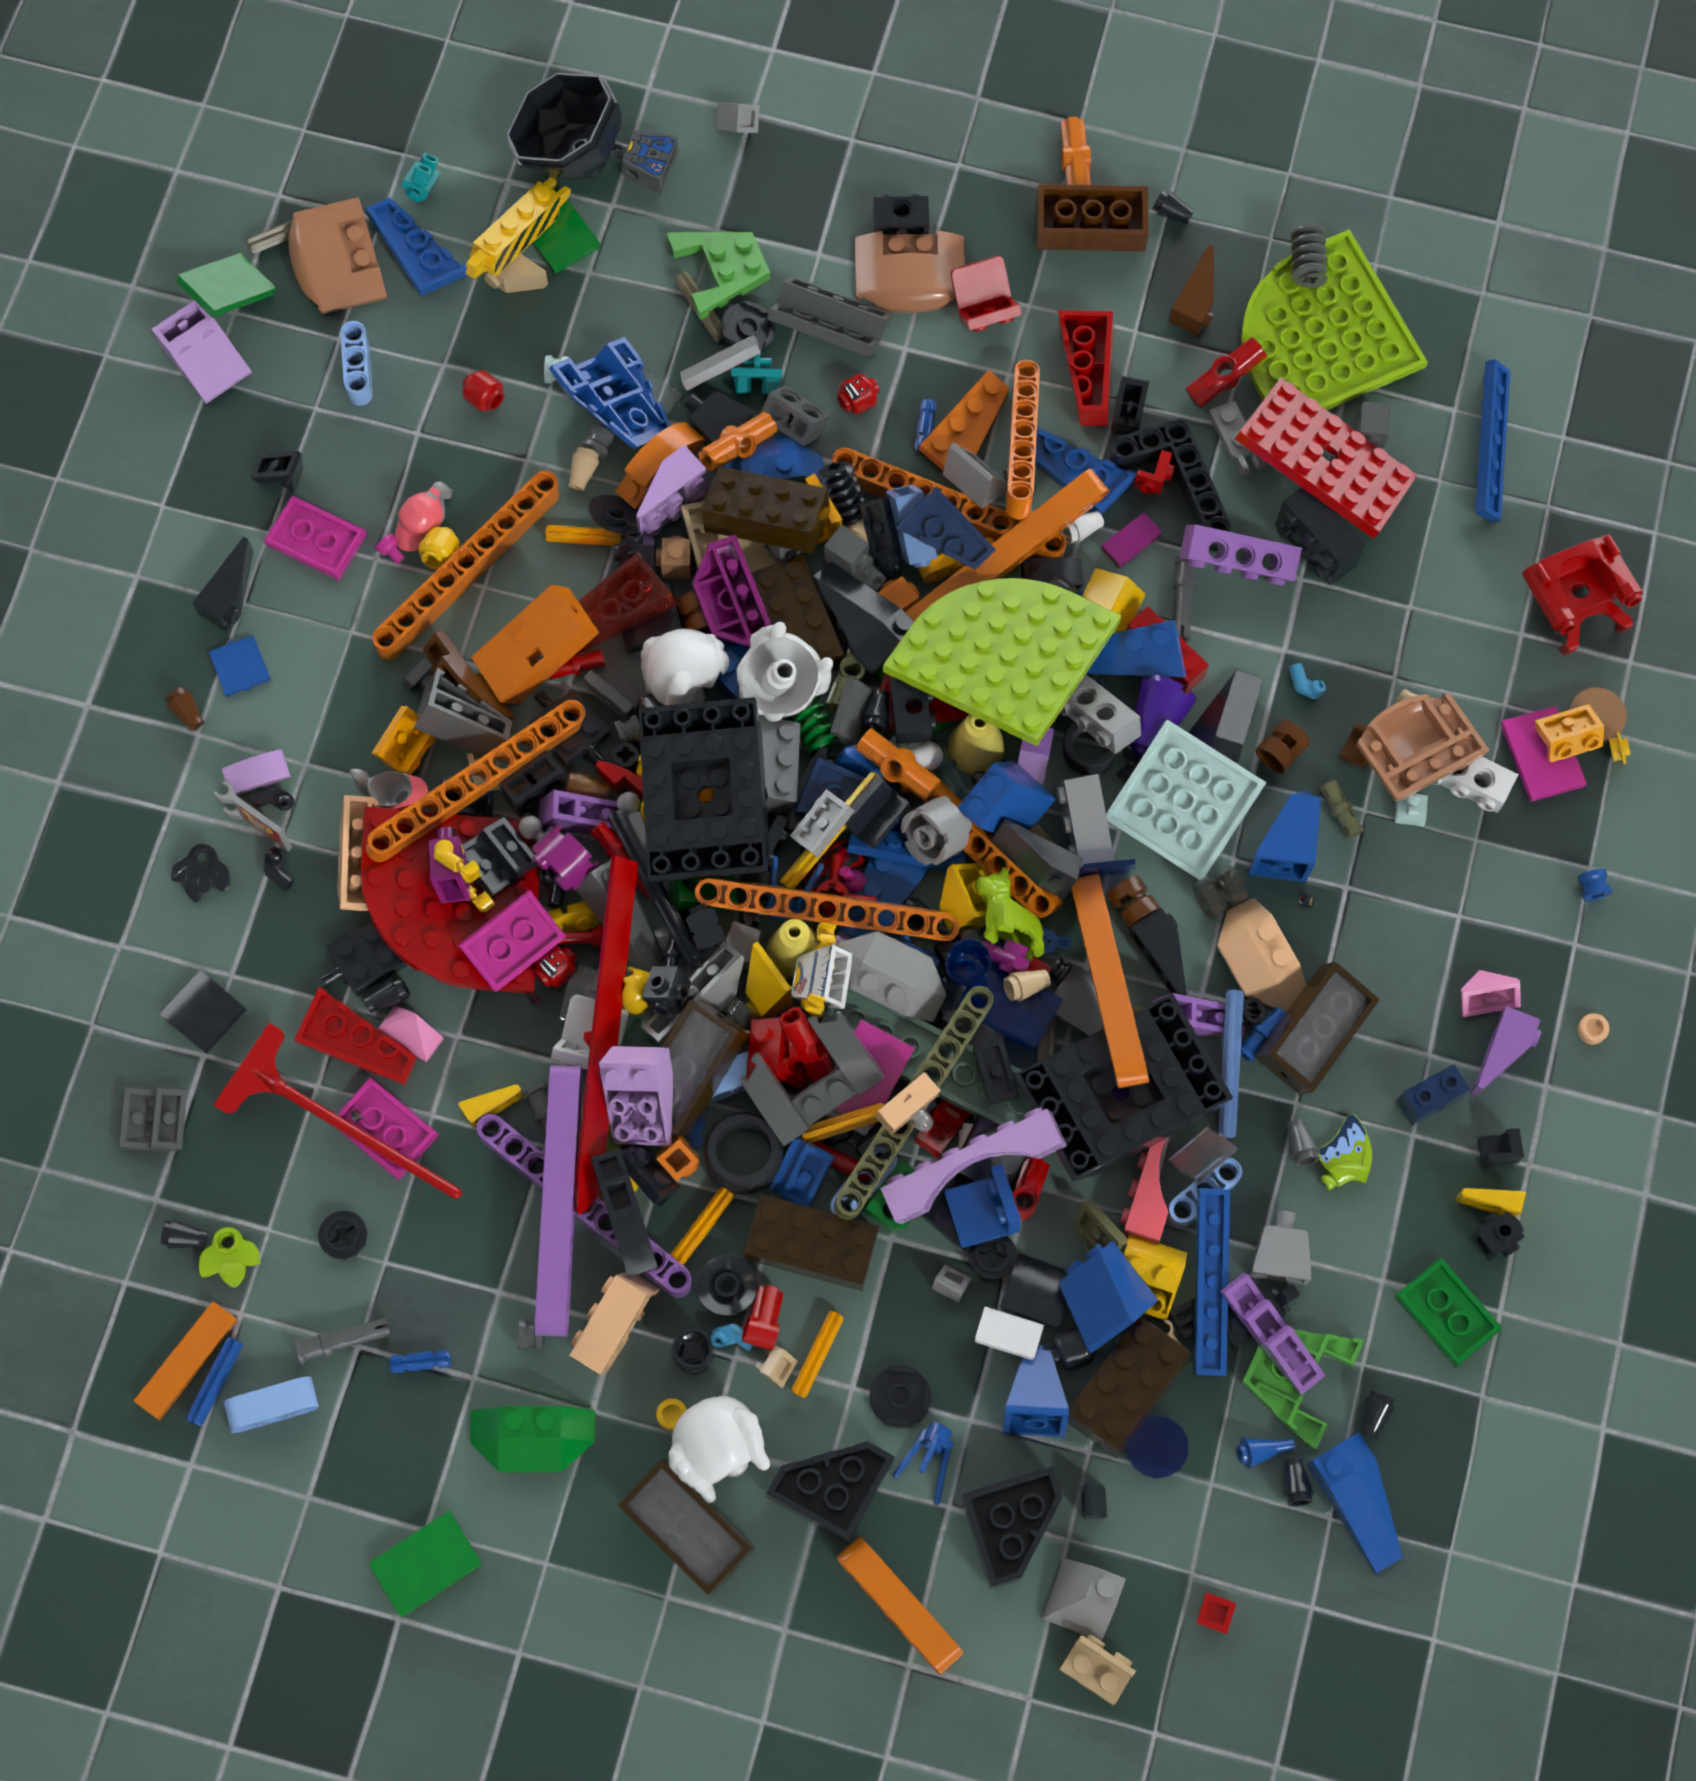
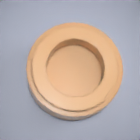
(1593, 1028)

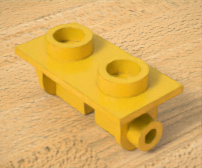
(576, 920)

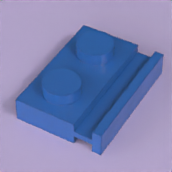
(802, 1172)

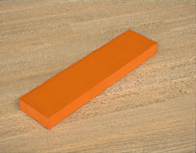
(186, 1360)

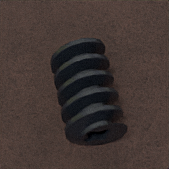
(843, 490)

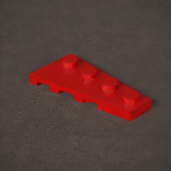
(349, 1038)

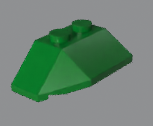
(532, 1437)

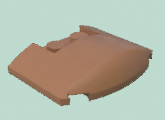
(335, 256)
(907, 270)
(1419, 743)

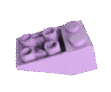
(201, 351)
(677, 482)
(638, 1094)

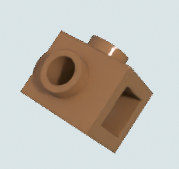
(675, 558)

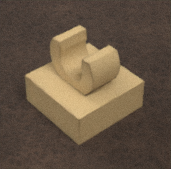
(777, 1366)

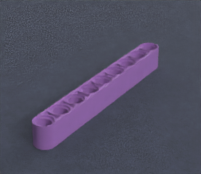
(558, 1201)
(590, 1219)

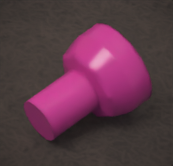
(388, 545)
(853, 879)

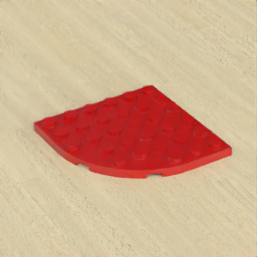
(411, 914)

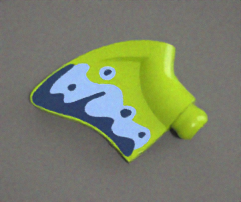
(1346, 1155)

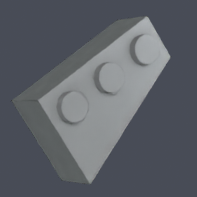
(1085, 818)

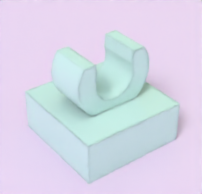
(1412, 810)

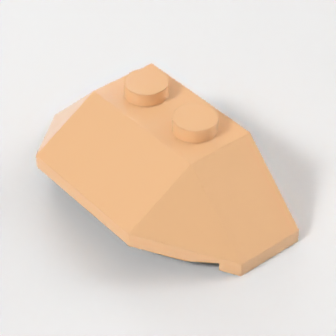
(349, 855)
(1260, 956)

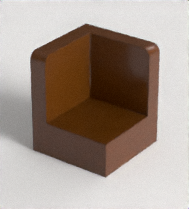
(1351, 752)

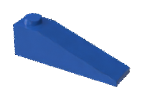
(1356, 1492)

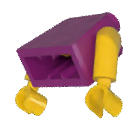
(452, 873)

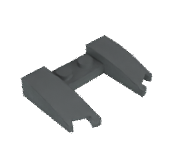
(792, 1116)

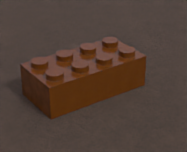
(1091, 217)

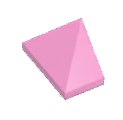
(1489, 993)
(411, 1032)

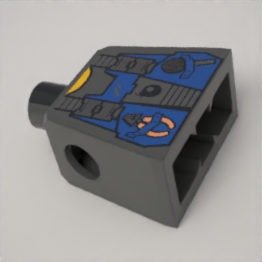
(647, 158)

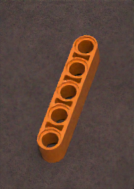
(900, 1605)

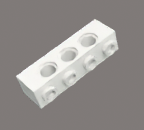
(1497, 780)

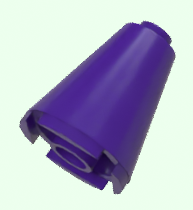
(1159, 701)

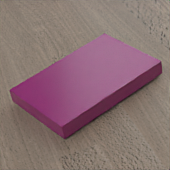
(315, 537)
(1529, 753)
(512, 941)
(891, 1056)
(390, 1123)

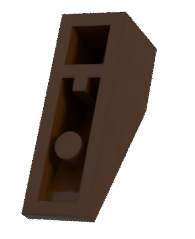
(1196, 299)

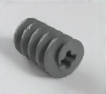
(1309, 255)

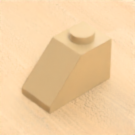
(518, 276)

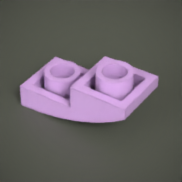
(257, 771)

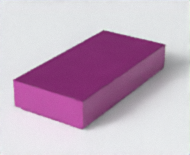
(1131, 540)

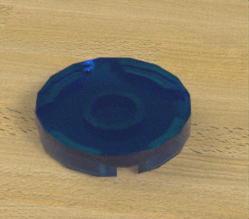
(1158, 1448)

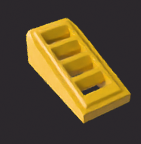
(490, 1103)
(1493, 1200)

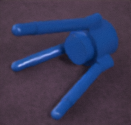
(773, 881)
(936, 1439)

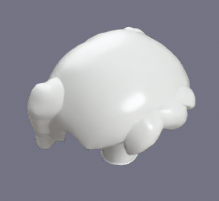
(681, 665)
(782, 673)
(716, 1442)

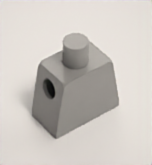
(1282, 1252)

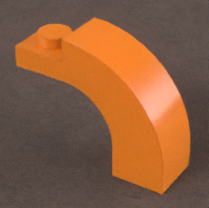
(647, 461)

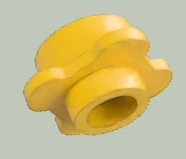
(1619, 748)

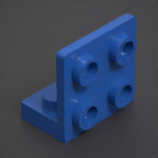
(983, 1209)

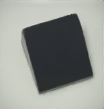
(1094, 1501)

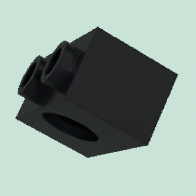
(913, 206)
(911, 726)

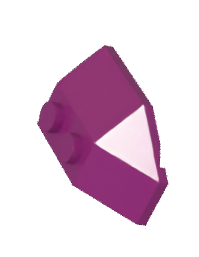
(729, 593)

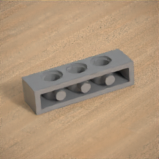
(1102, 715)

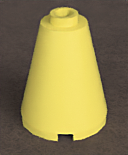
(975, 745)
(790, 942)

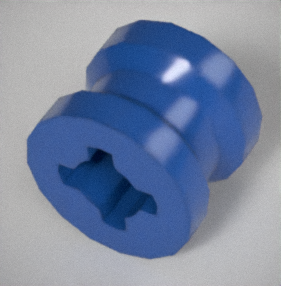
(1594, 884)

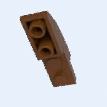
(447, 658)

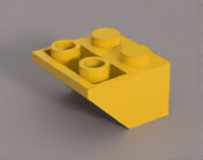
(1159, 1268)

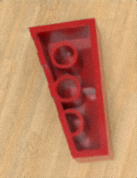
(1089, 355)

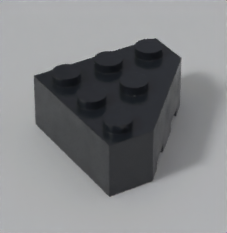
(832, 1487)
(1010, 1522)

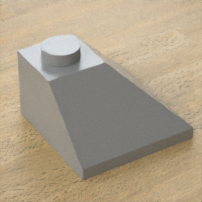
(1083, 1598)

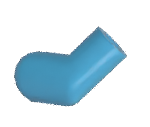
(1304, 686)
(729, 1335)

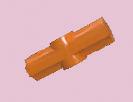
(1075, 152)
(737, 441)
(910, 774)

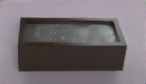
(1317, 1028)
(700, 1053)
(687, 1527)

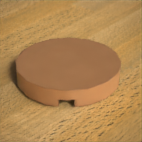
(1606, 706)

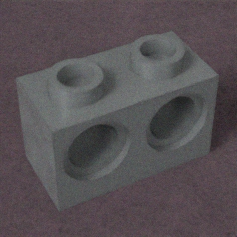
(795, 415)

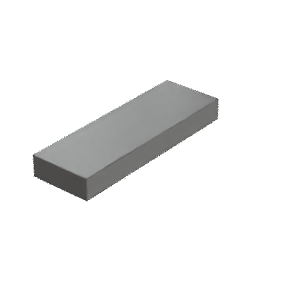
(720, 362)

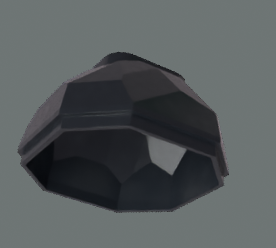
(566, 127)

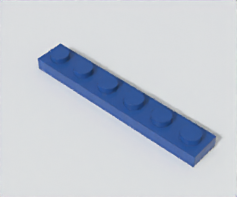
(1492, 441)
(1210, 1279)

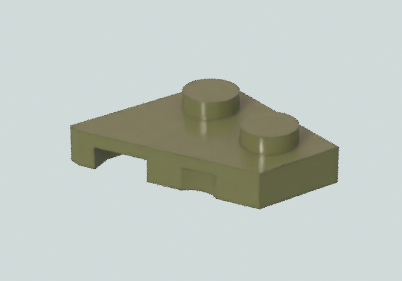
(1096, 1228)

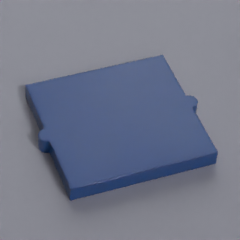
(239, 665)

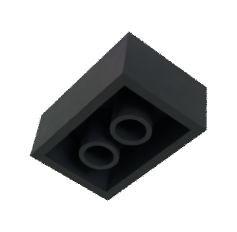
(1321, 533)

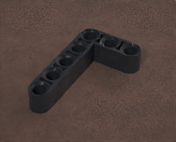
(1184, 472)

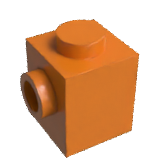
(900, 593)
(679, 1158)

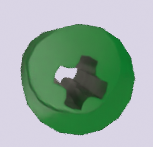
(812, 728)

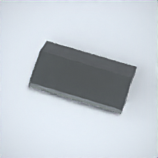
(830, 316)

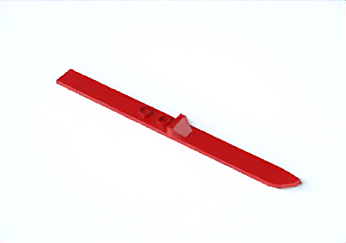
(605, 1024)

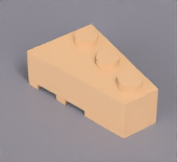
(612, 1321)

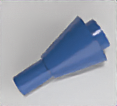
(1256, 1451)

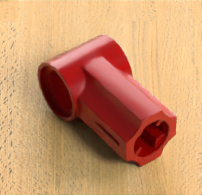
(1030, 1184)
(762, 1326)

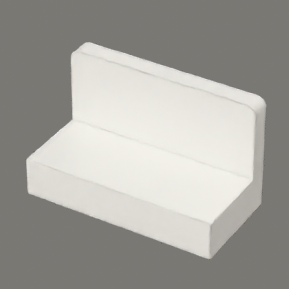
(1009, 1333)

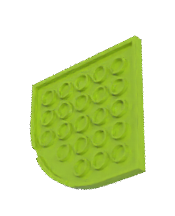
(1330, 337)
(1004, 651)

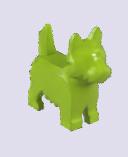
(1008, 918)

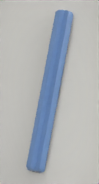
(1231, 1060)

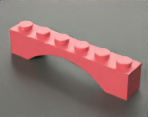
(1148, 1209)

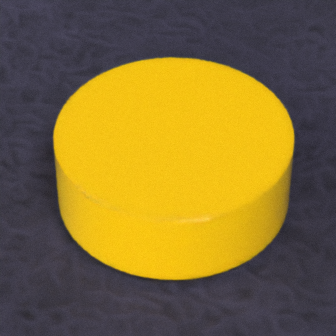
(669, 1412)

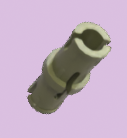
(1341, 809)

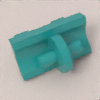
(421, 178)
(743, 376)

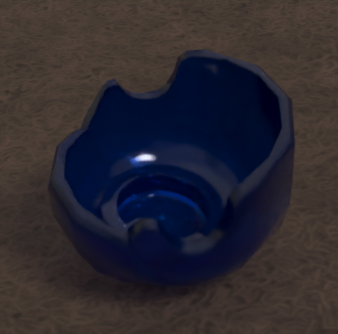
(968, 963)

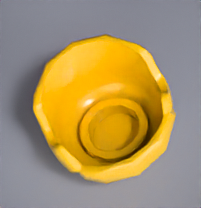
(633, 991)

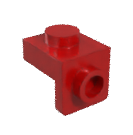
(1153, 483)

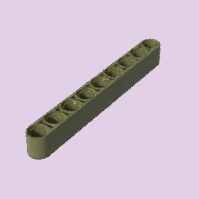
(933, 1062)

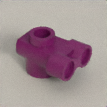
(1009, 957)

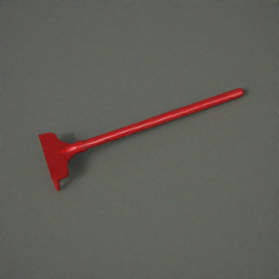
(260, 1074)

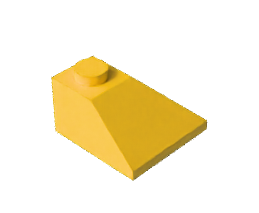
(962, 897)
(766, 988)

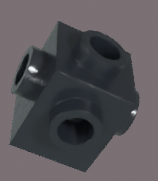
(633, 543)
(666, 989)
(1499, 1235)

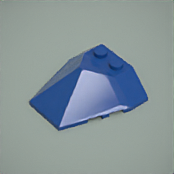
(614, 392)

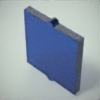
(1108, 867)

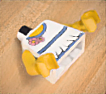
(822, 974)

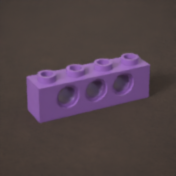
(1283, 556)

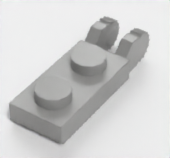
(1228, 423)

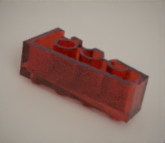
(625, 600)

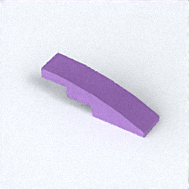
(1272, 1333)

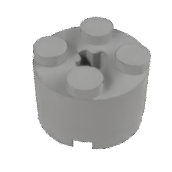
(936, 831)

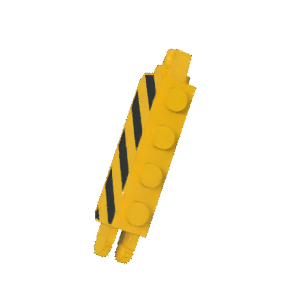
(516, 229)

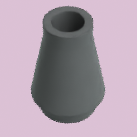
(1302, 1145)

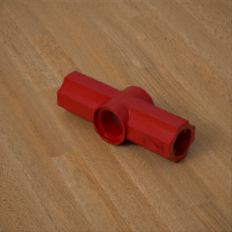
(1212, 383)
(805, 1044)

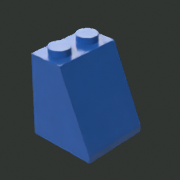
(1009, 794)
(1291, 842)
(1104, 1294)

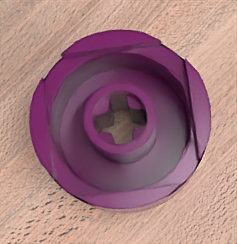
(564, 858)

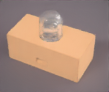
(910, 1106)

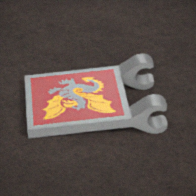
(253, 817)

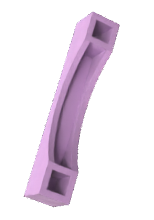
(916, 1192)

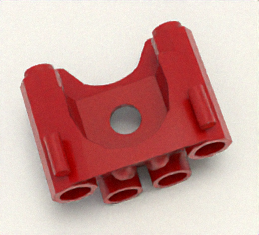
(1591, 565)

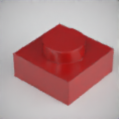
(1215, 1613)

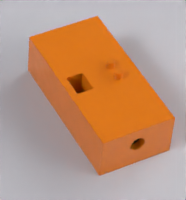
(534, 644)

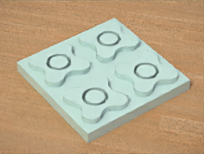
(1185, 800)

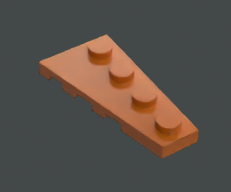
(967, 421)

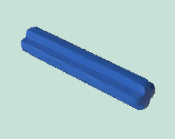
(214, 1381)

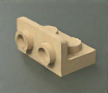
(1098, 1669)

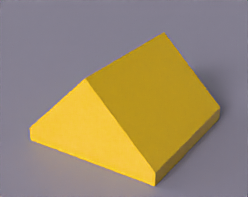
(1116, 594)

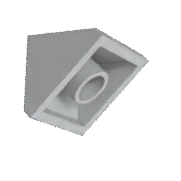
(973, 476)

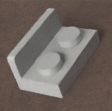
(822, 823)

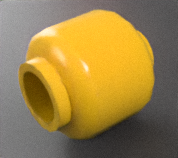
(438, 546)

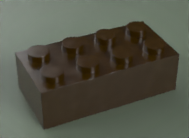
(765, 509)
(794, 600)
(811, 1242)
(1128, 1386)

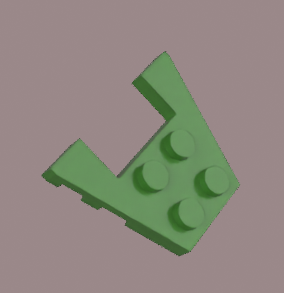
(732, 260)
(1279, 1395)

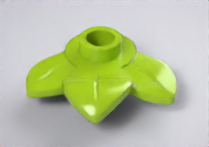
(230, 1261)

